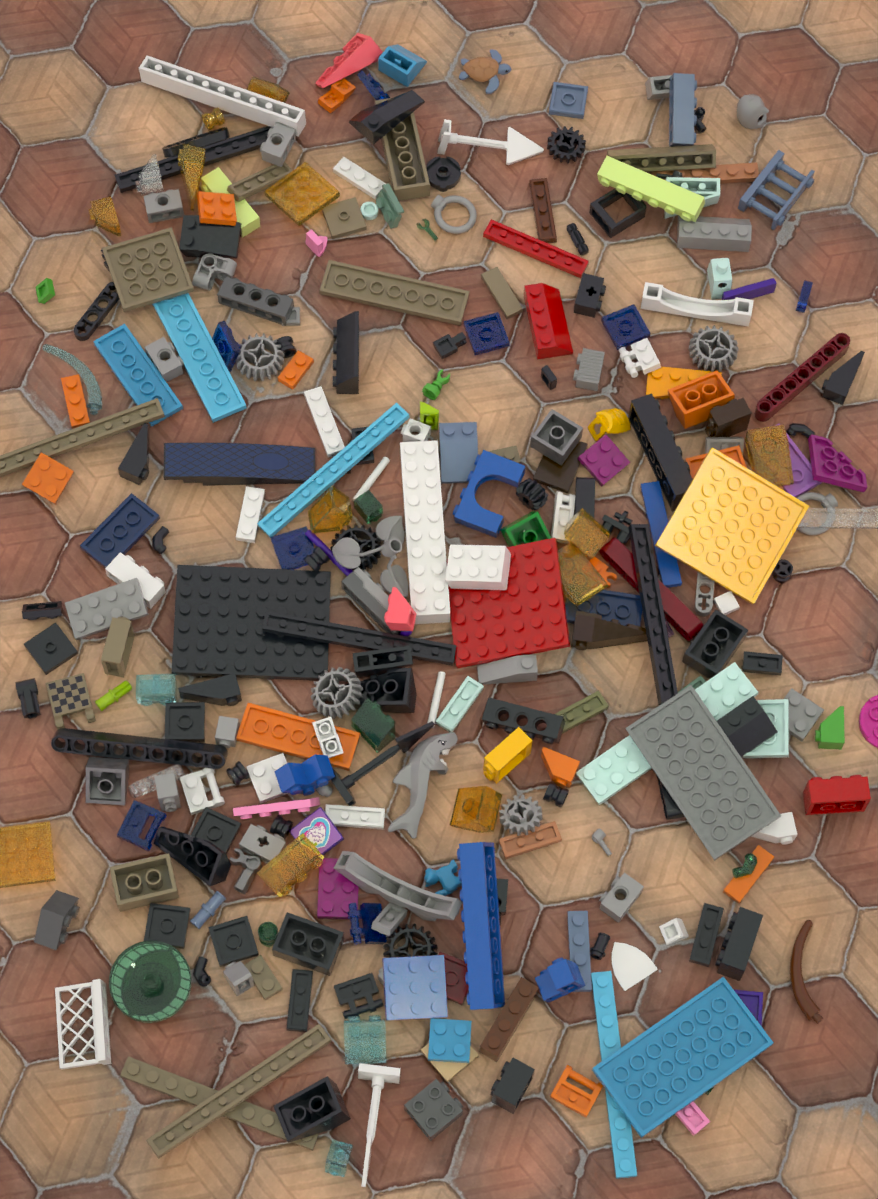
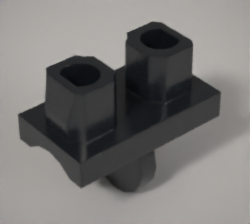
(610, 524)

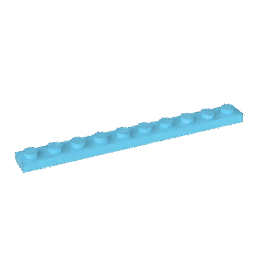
(333, 470)
(609, 1043)

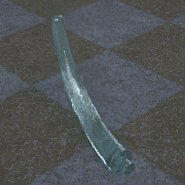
(89, 379)

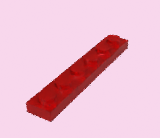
(536, 248)

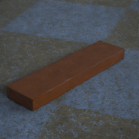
(543, 210)

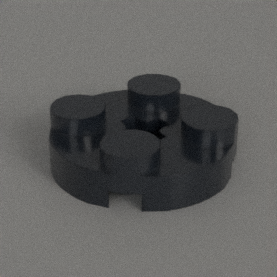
(447, 181)

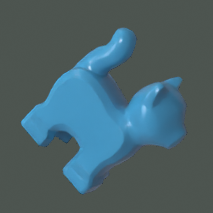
(445, 876)

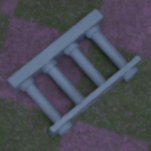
(768, 175)

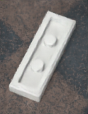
(356, 816)

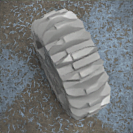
(705, 342)
(267, 363)
(328, 688)

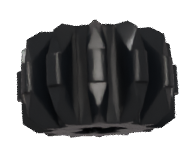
(531, 494)

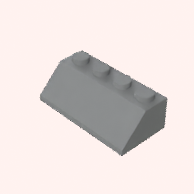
(714, 234)

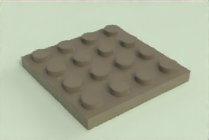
(147, 269)

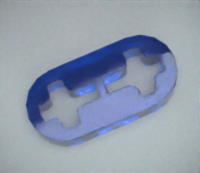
(804, 296)

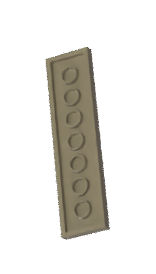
(394, 292)

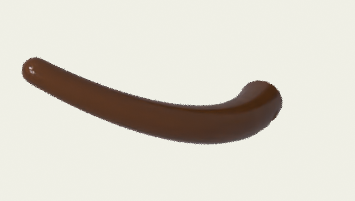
(799, 990)

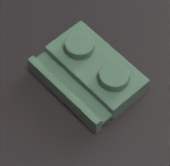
(389, 206)

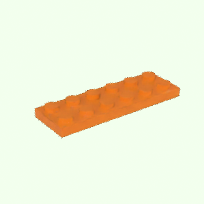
(291, 735)

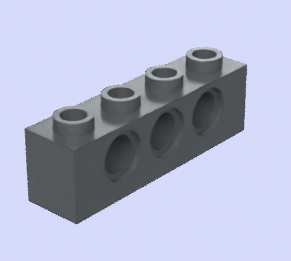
(279, 314)

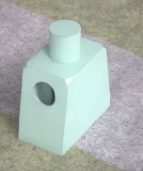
(719, 272)

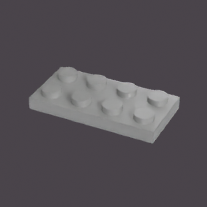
(95, 611)

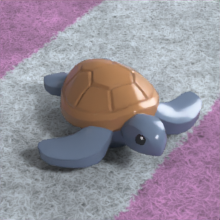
(485, 69)

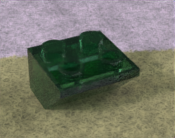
(374, 725)

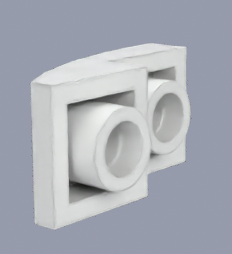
(327, 737)

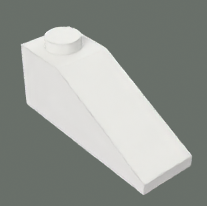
(780, 831)

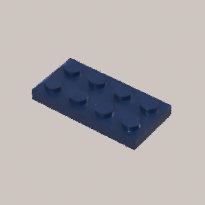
(120, 530)
(611, 606)

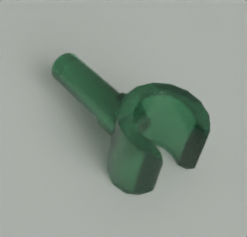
(427, 229)

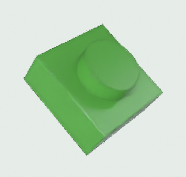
(45, 290)

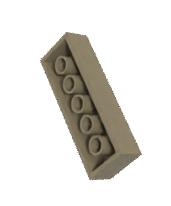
(405, 160)

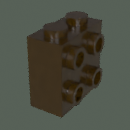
(728, 419)

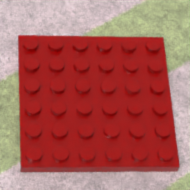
(515, 620)

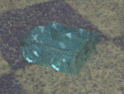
(365, 1040)

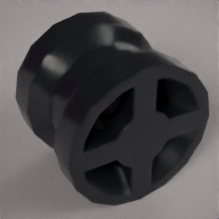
(287, 346)
(785, 567)
(237, 773)
(281, 826)

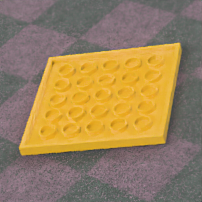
(732, 525)

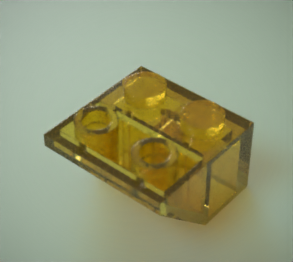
(586, 533)

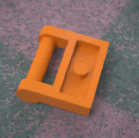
(573, 1096)

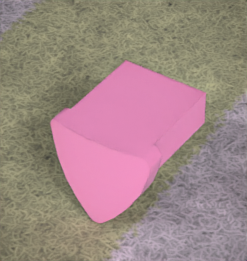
(316, 243)

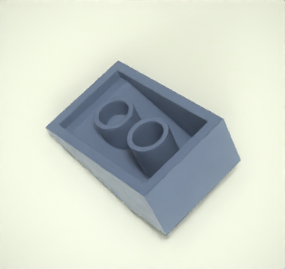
(457, 451)

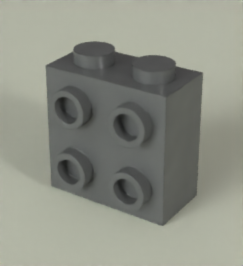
(434, 1109)

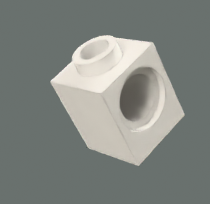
(415, 426)

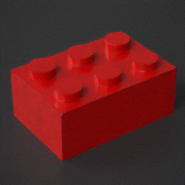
(836, 795)

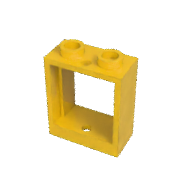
(507, 755)

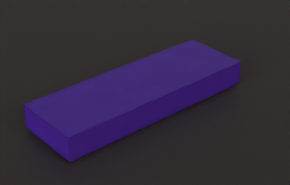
(751, 291)

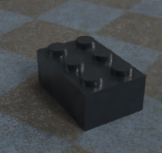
(715, 645)
(738, 943)
(308, 944)

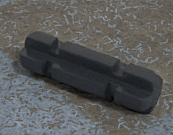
(577, 239)

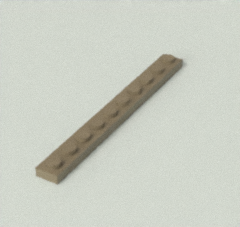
(81, 436)
(238, 1091)
(196, 1093)

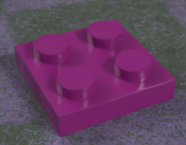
(603, 460)

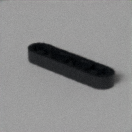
(198, 141)
(94, 309)

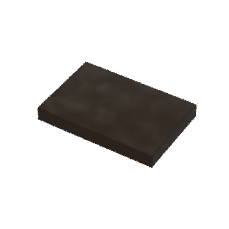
(557, 476)

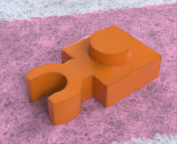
(602, 570)

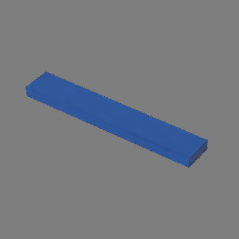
(657, 522)

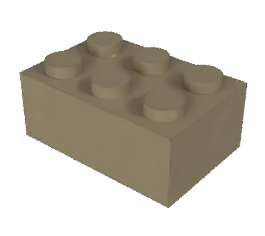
(144, 882)

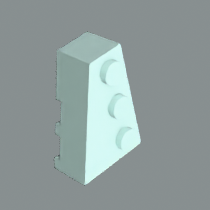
(706, 187)

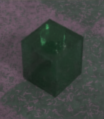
(368, 507)

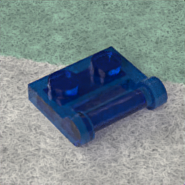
(135, 823)

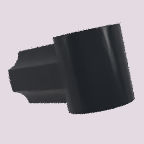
(27, 693)

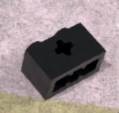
(587, 304)

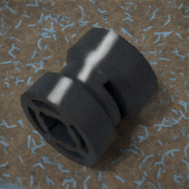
(316, 559)
(555, 794)

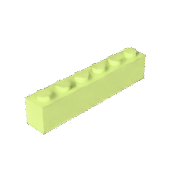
(651, 189)

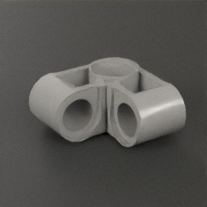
(221, 268)

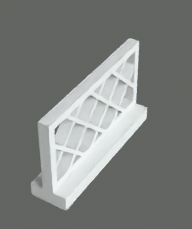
(100, 1024)

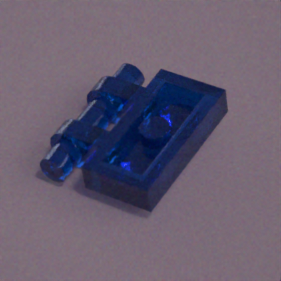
(373, 87)
(368, 914)

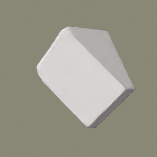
(673, 931)

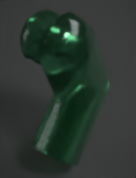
(747, 868)

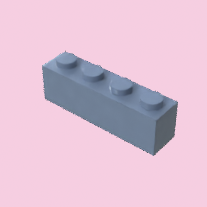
(682, 109)

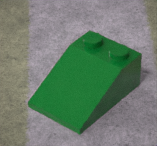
(525, 530)

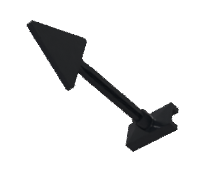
(404, 743)

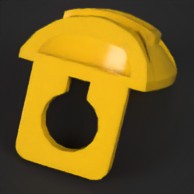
(612, 421)

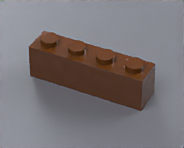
(509, 1019)

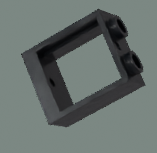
(606, 222)

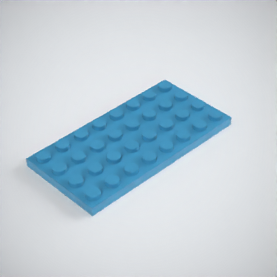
(682, 1056)

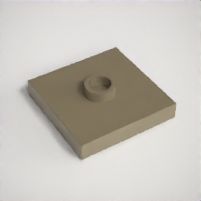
(344, 218)

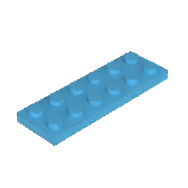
(136, 371)

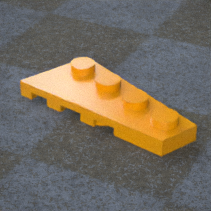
(665, 378)

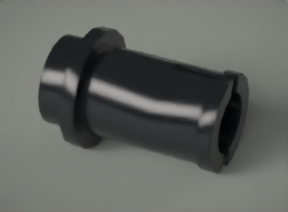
(600, 945)

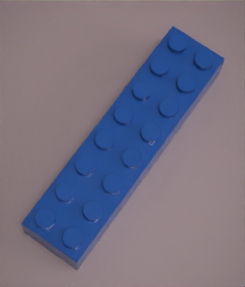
(482, 925)

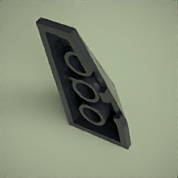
(383, 117)
(391, 690)
(194, 854)

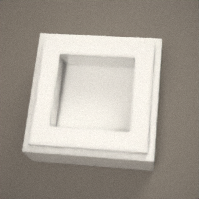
(726, 603)

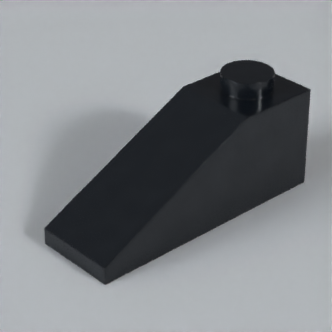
(840, 381)
(136, 461)
(381, 660)
(216, 691)

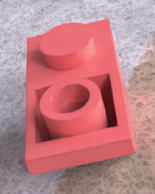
(400, 613)

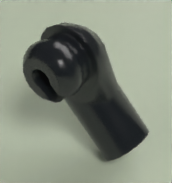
(700, 112)
(800, 428)
(157, 540)

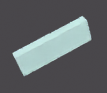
(459, 704)

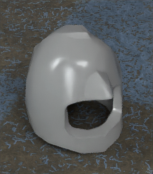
(749, 109)

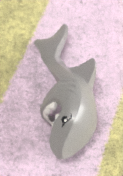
(416, 777)

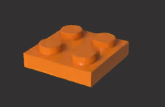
(216, 208)
(48, 478)

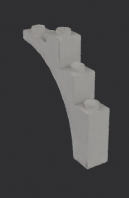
(396, 891)

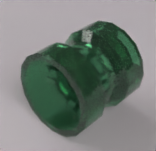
(267, 930)

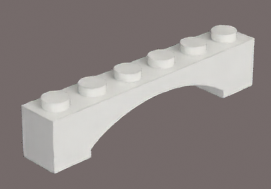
(659, 299)

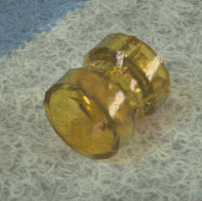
(213, 119)

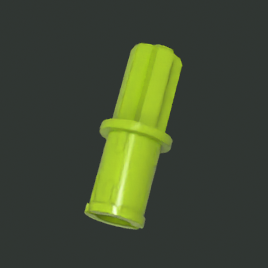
(113, 695)

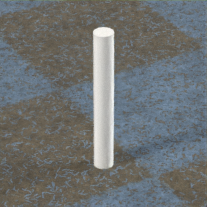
(372, 478)
(436, 697)

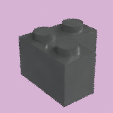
(55, 919)

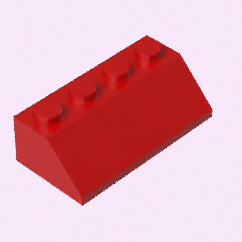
(547, 321)

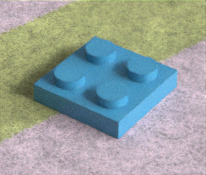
(449, 1040)

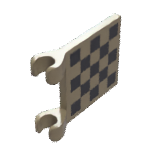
(69, 697)

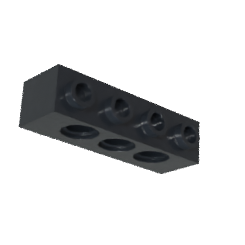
(496, 708)

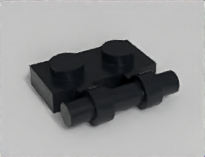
(355, 990)

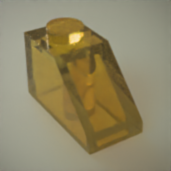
(104, 215)

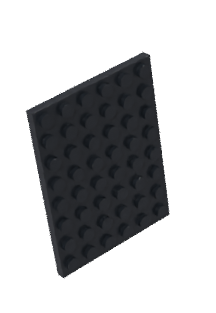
(223, 619)

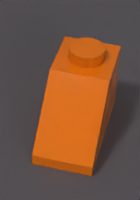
(560, 767)

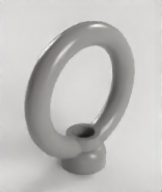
(440, 203)
(826, 501)

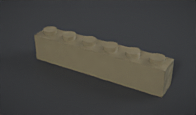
(667, 157)

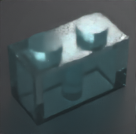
(156, 689)

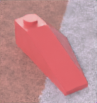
(357, 54)

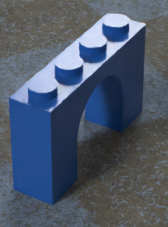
(488, 467)

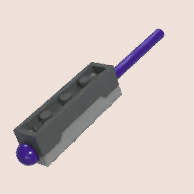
(362, 589)

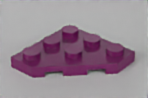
(834, 466)

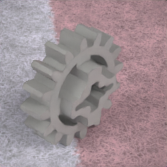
(528, 810)

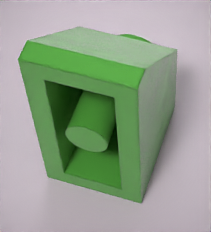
(831, 731)

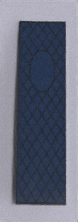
(238, 463)

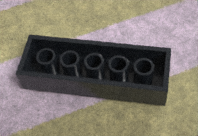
(660, 448)

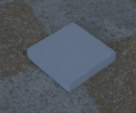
(568, 100)

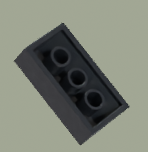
(347, 353)
(747, 726)

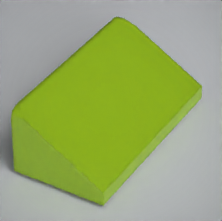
(429, 415)

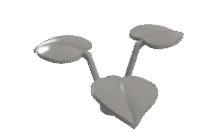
(392, 533)

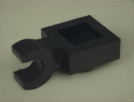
(447, 346)

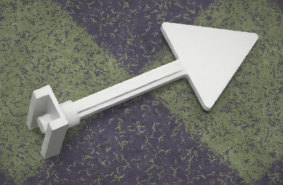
(516, 146)
(378, 1076)

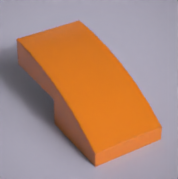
(338, 94)

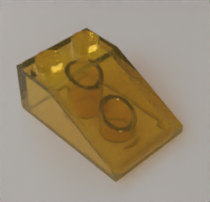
(192, 164)
(770, 454)
(578, 575)

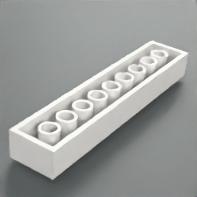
(424, 531)

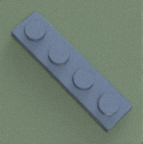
(579, 945)

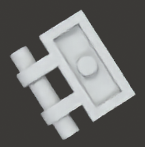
(645, 356)

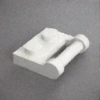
(195, 791)

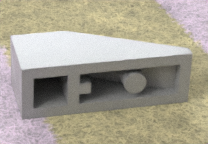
(509, 670)

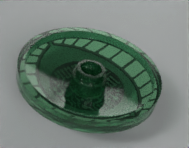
(150, 981)

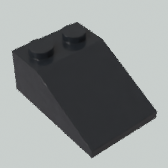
(205, 238)
(312, 1110)

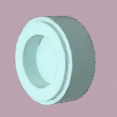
(369, 210)

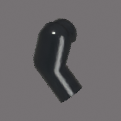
(199, 972)

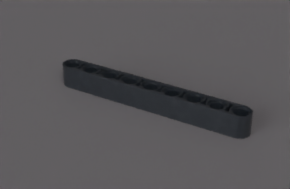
(130, 751)

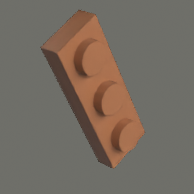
(543, 836)

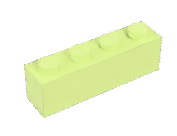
(218, 183)

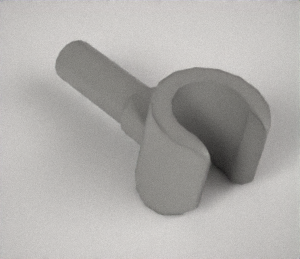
(598, 837)

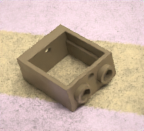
(118, 647)

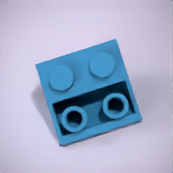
(400, 64)

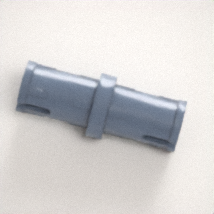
(207, 910)

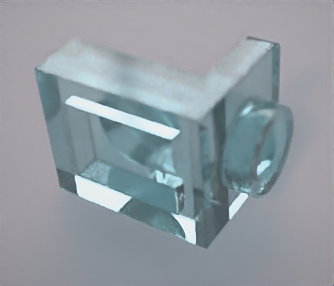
(338, 1158)

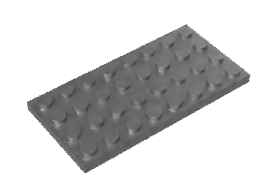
(703, 772)

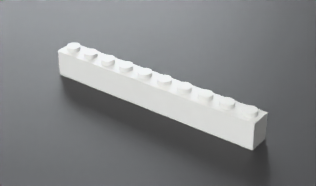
(221, 94)

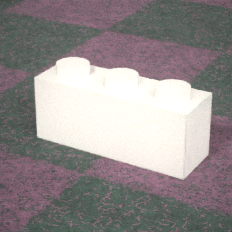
(124, 569)

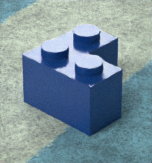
(305, 776)
(559, 979)

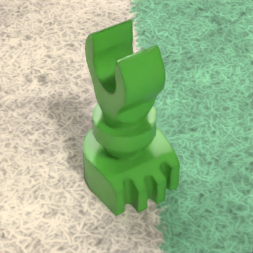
(432, 390)

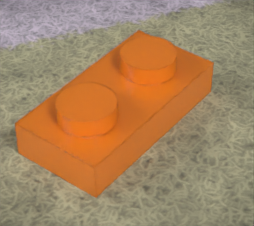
(295, 369)

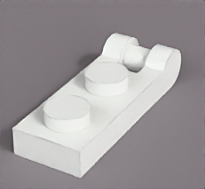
(562, 515)

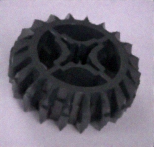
(370, 542)
(408, 933)

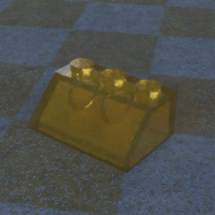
(291, 865)

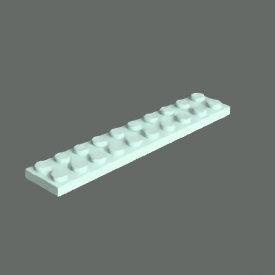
(625, 761)

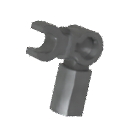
(252, 866)

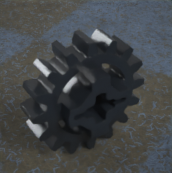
(566, 144)

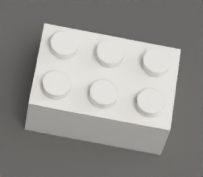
(478, 567)

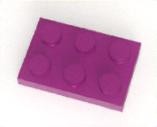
(334, 892)

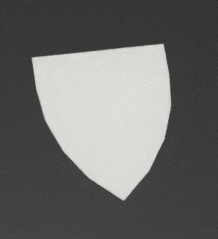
(630, 965)

